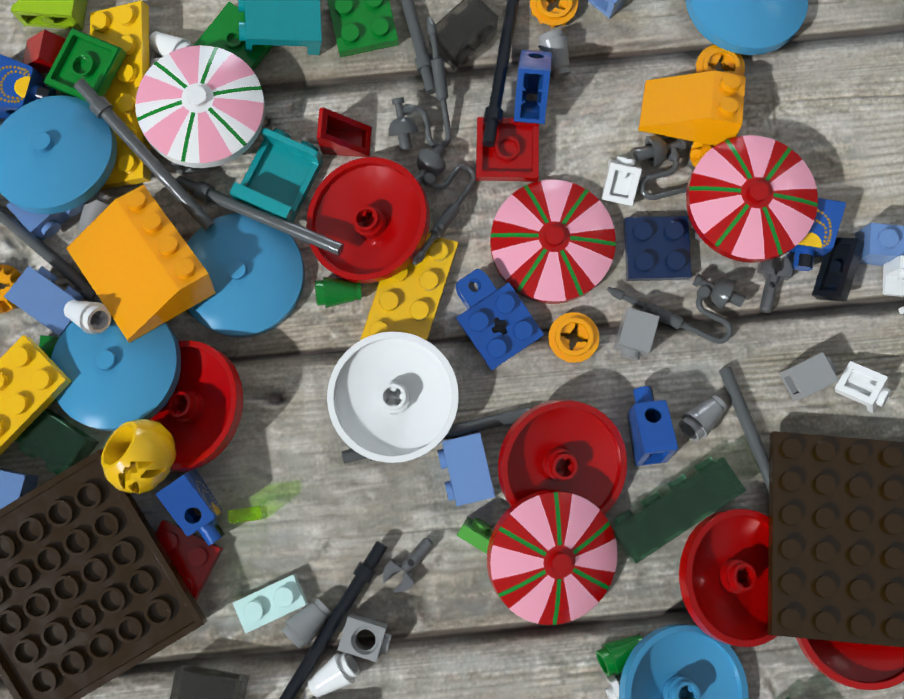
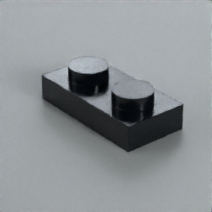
(838, 270)

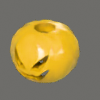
(138, 456)

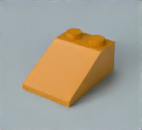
(694, 106)

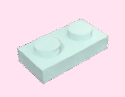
(270, 603)

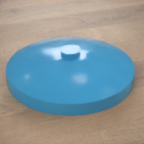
(748, 25)
(54, 155)
(253, 273)
(114, 377)
(682, 664)

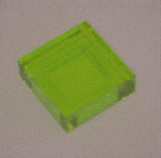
(247, 514)

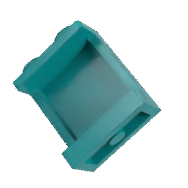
(281, 23)
(279, 175)

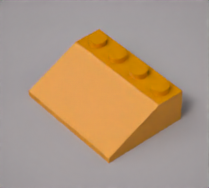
(140, 264)

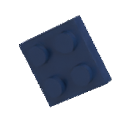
(657, 248)

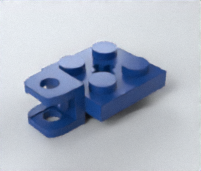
(484, 308)

